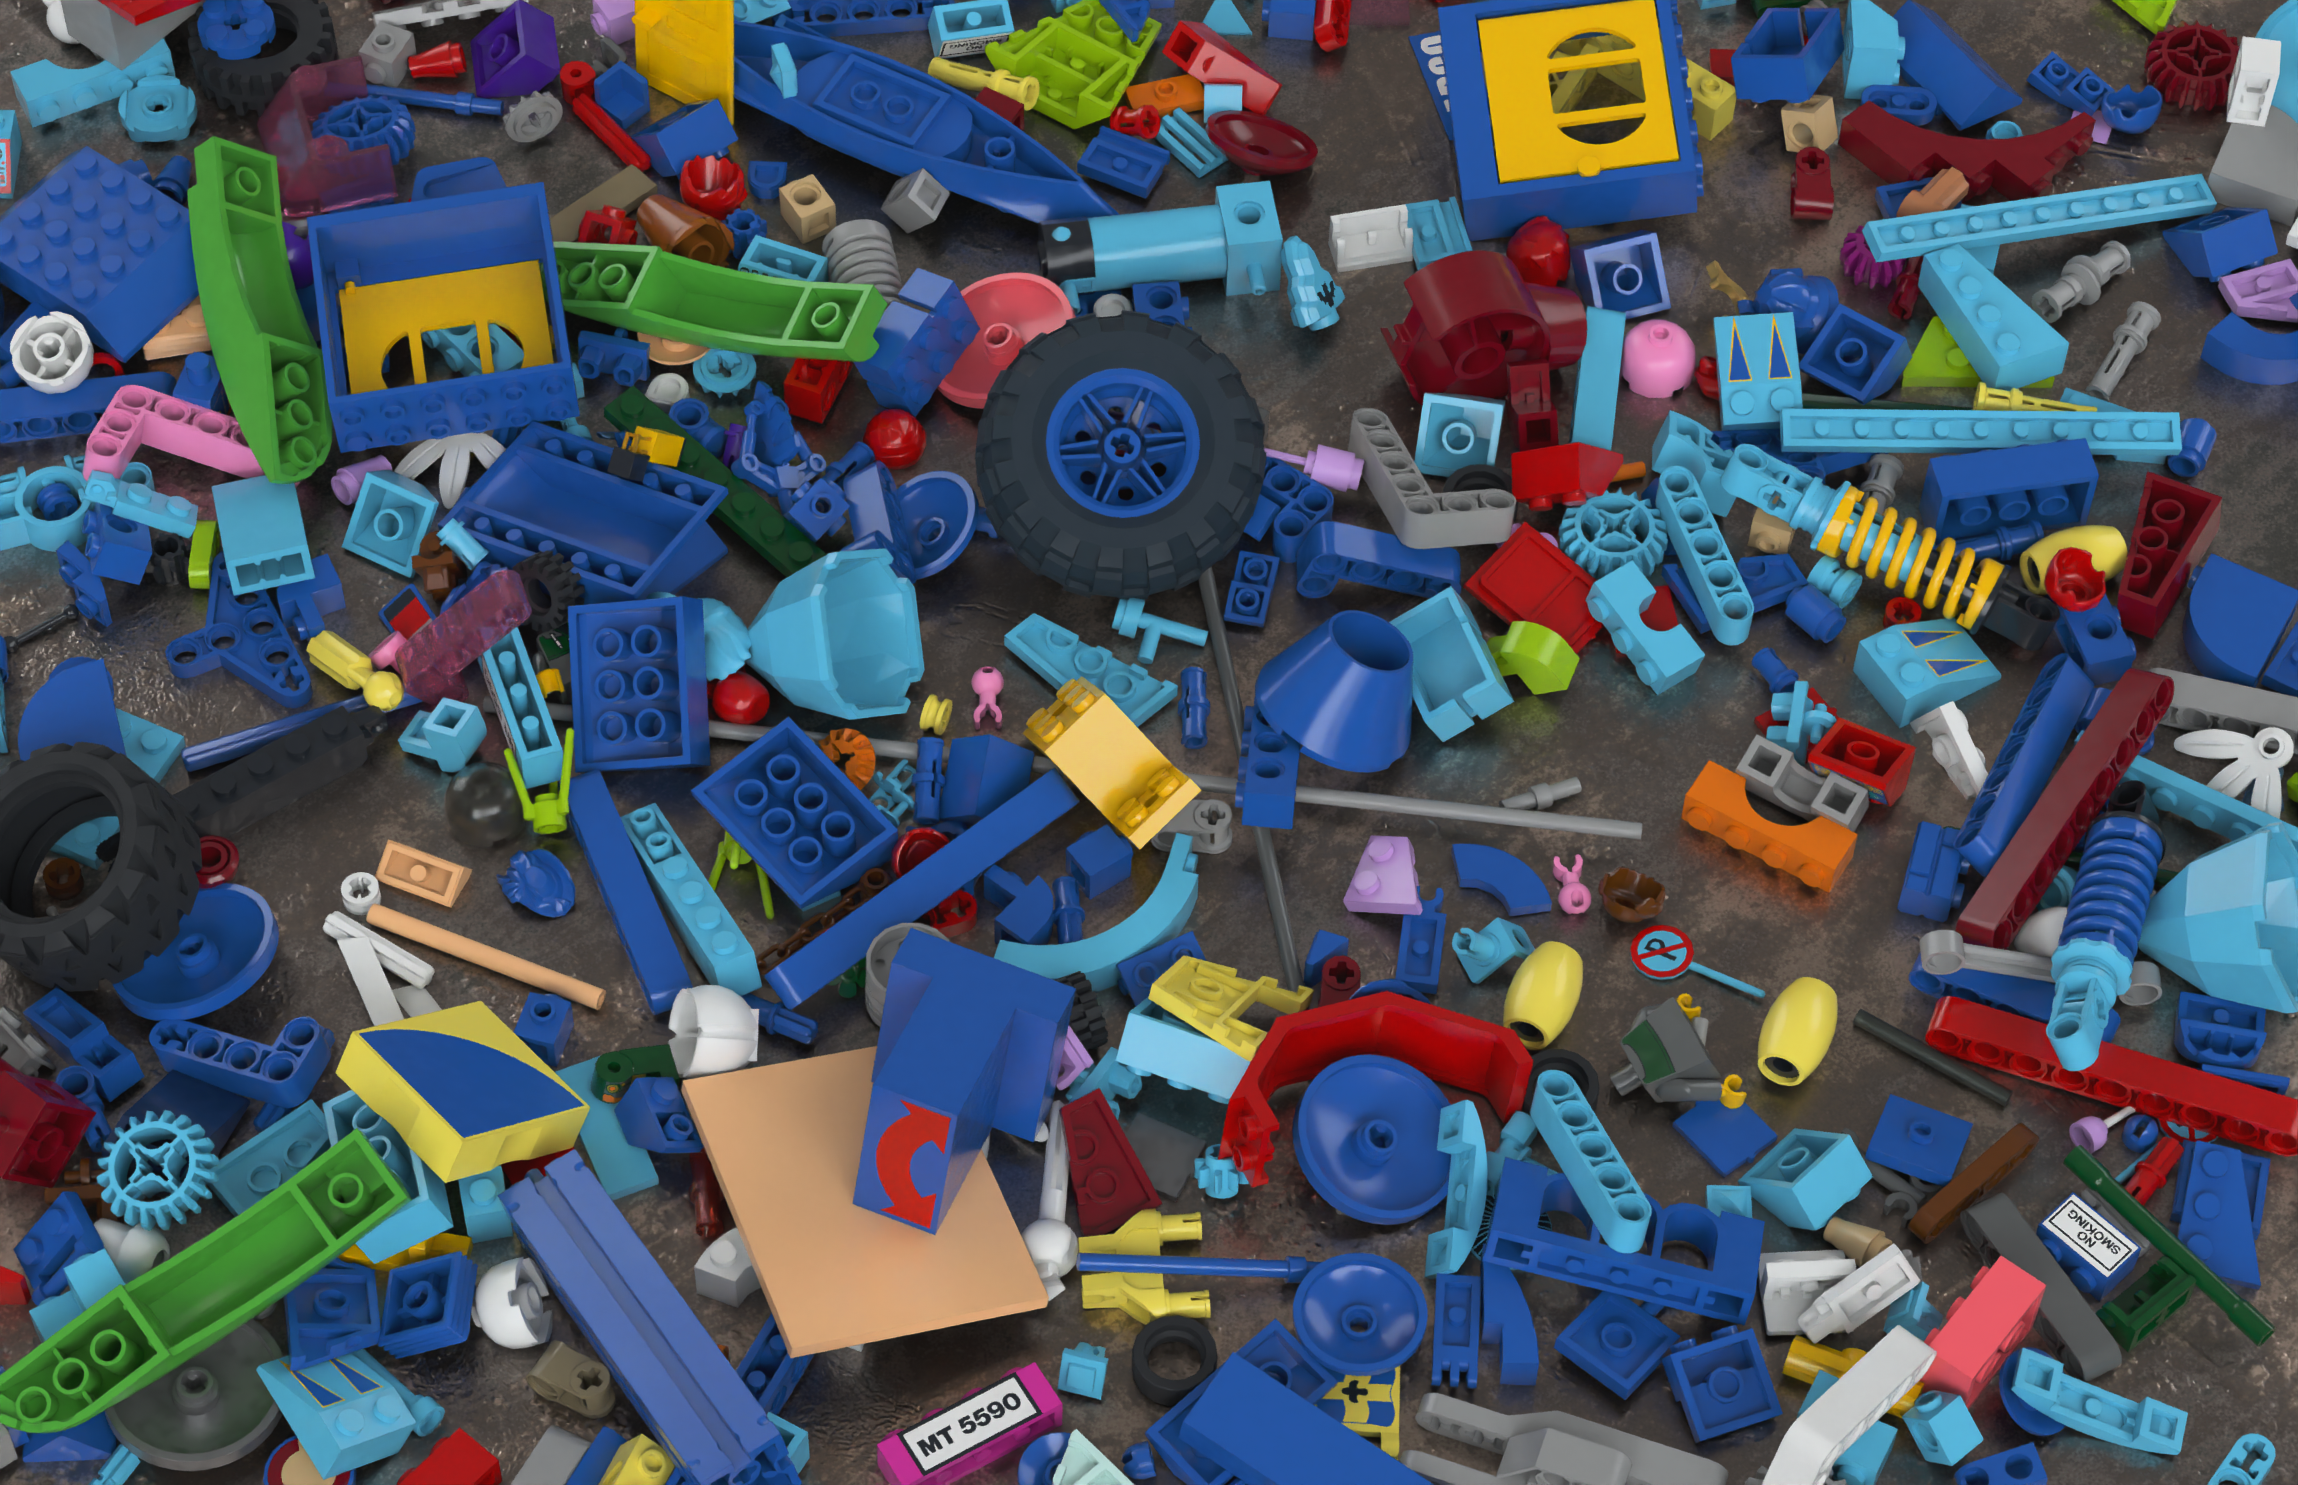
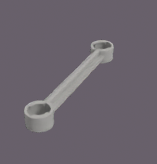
(1946, 953)

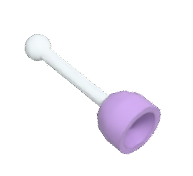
(2092, 1131)

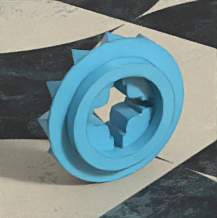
(708, 376)

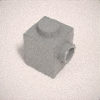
(387, 54)

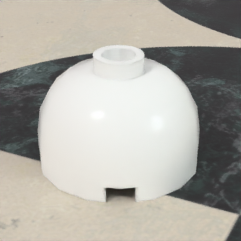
(52, 353)
(511, 1304)

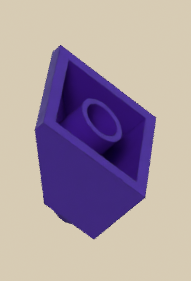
(515, 53)

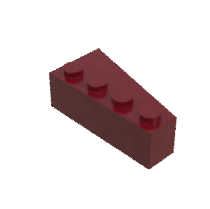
(2166, 546)

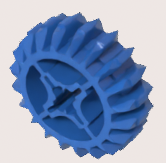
(369, 124)

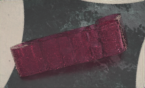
(437, 654)

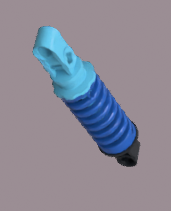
(2104, 922)

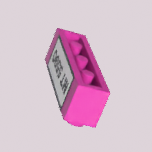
(972, 1431)

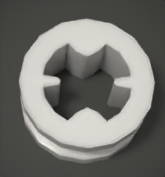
(359, 881)

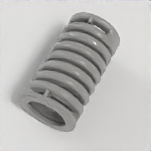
(863, 254)

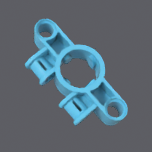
(19, 498)

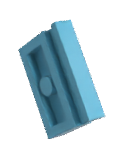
(1436, 230)

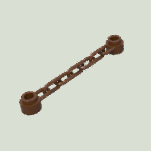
(866, 891)

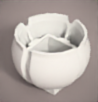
(712, 1031)

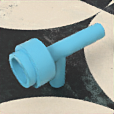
(1130, 616)

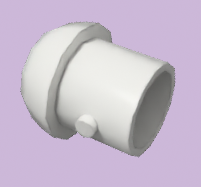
(132, 1247)

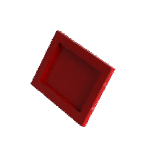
(1537, 585)

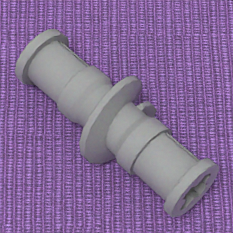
(2081, 281)

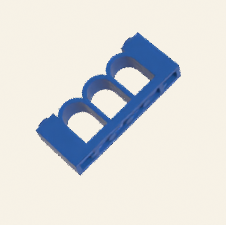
(1728, 1242)

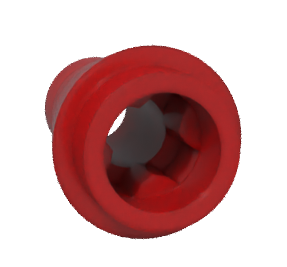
(440, 61)

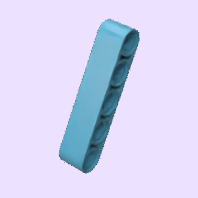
(1598, 379)
(1704, 555)
(1590, 1161)

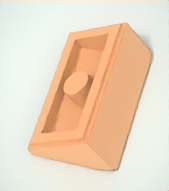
(422, 873)

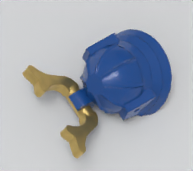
(1783, 291)

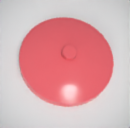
(1009, 314)

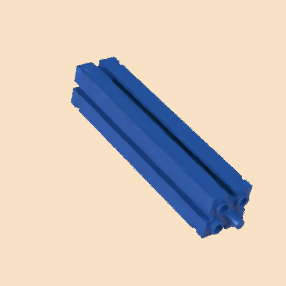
(644, 1330)

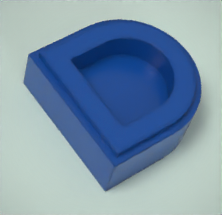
(766, 178)

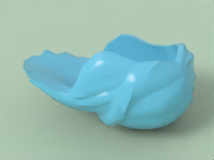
(725, 640)

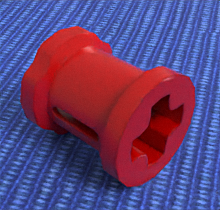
(1134, 120)

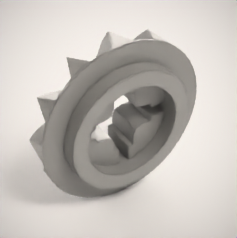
(524, 129)

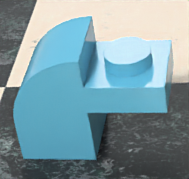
(446, 734)

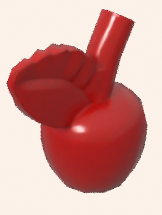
(739, 698)

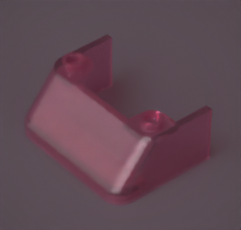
(321, 171)

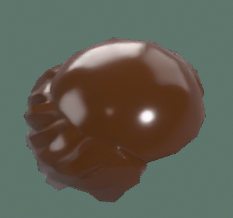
(1631, 895)

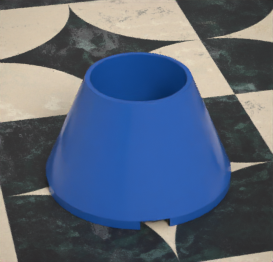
(1343, 692)

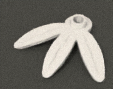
(455, 461)
(2251, 763)

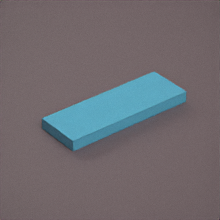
(617, 1165)

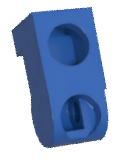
(2009, 1467)

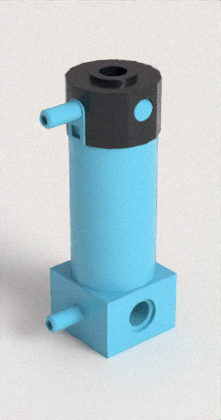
(1226, 240)

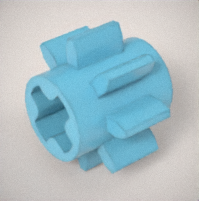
(1218, 1176)

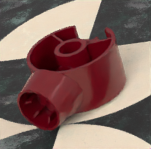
(1477, 316)

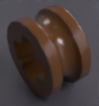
(60, 867)

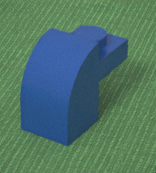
(306, 601)
(1025, 909)

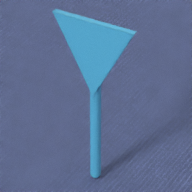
(1226, 19)

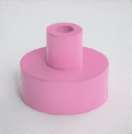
(385, 652)

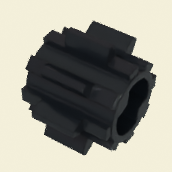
(169, 559)

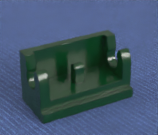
(2147, 1303)

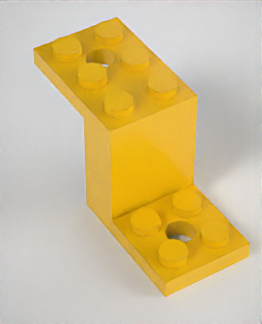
(1110, 761)

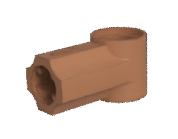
(1938, 195)

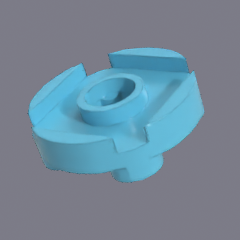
(169, 124)

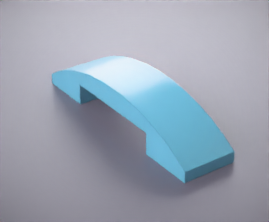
(1467, 1188)
(2094, 1411)

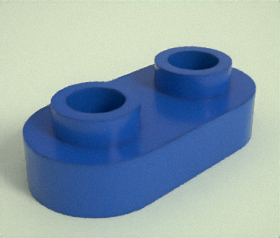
(1904, 102)

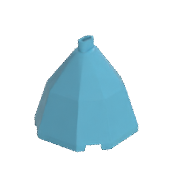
(841, 636)
(2233, 921)

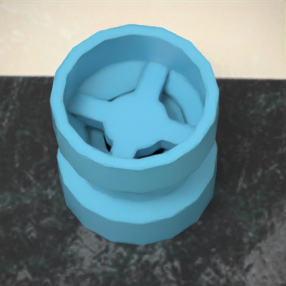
(1834, 581)

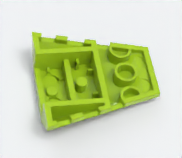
(1078, 61)

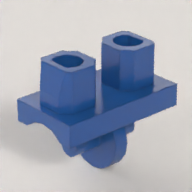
(613, 355)

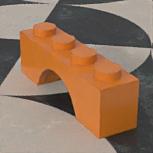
(1810, 851)

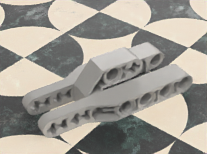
(1551, 1450)

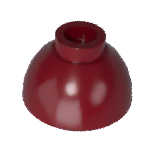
(219, 861)

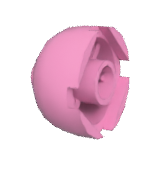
(1657, 358)

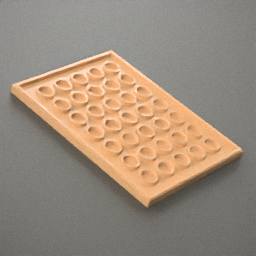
(831, 1271)

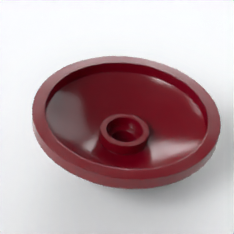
(1260, 143)

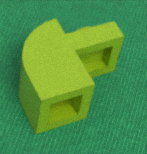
(1535, 655)

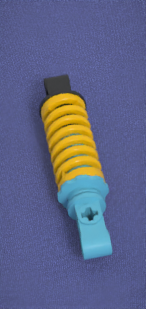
(1843, 524)

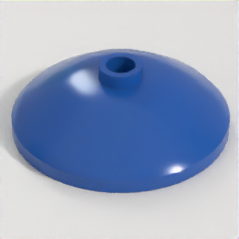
(938, 519)
(1363, 1293)

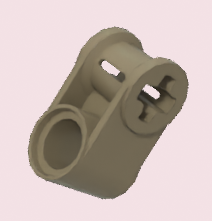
(573, 1380)

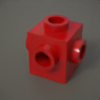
(597, 225)

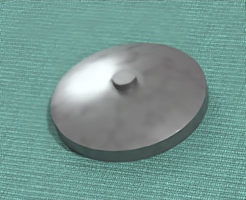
(205, 1408)

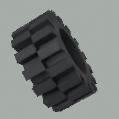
(560, 584)
(1086, 1013)

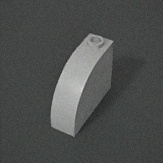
(2259, 167)

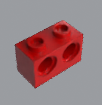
(814, 386)

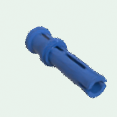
(2002, 541)

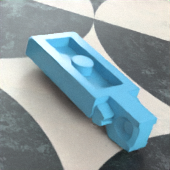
(142, 504)

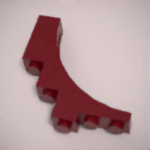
(2012, 166)

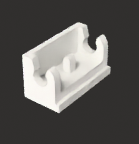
(1370, 238)

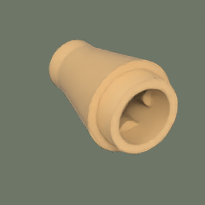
(1856, 1240)

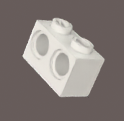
(2253, 81)

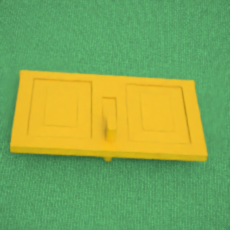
(687, 49)

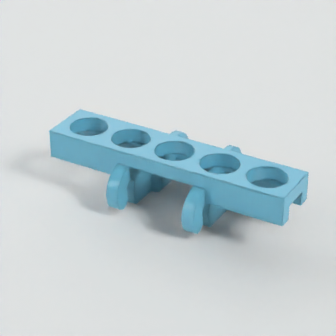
(897, 790)

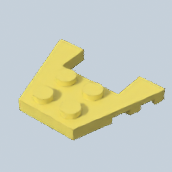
(1214, 999)

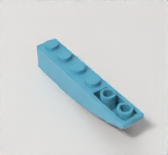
(692, 903)

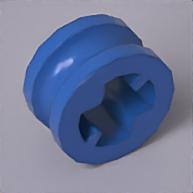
(56, 502)

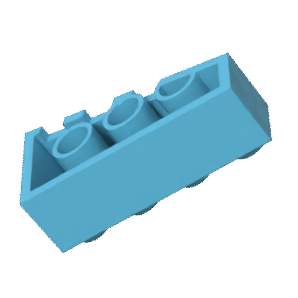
(1989, 322)

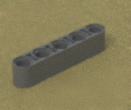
(2064, 1315)

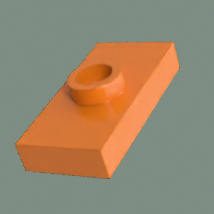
(1167, 95)

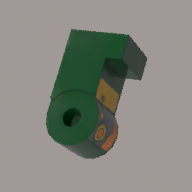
(618, 1070)

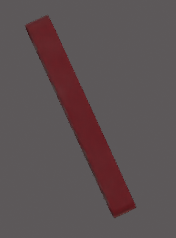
(2066, 809)

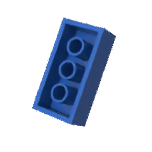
(2007, 487)

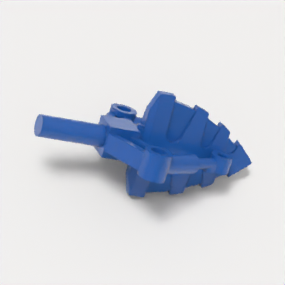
(770, 446)

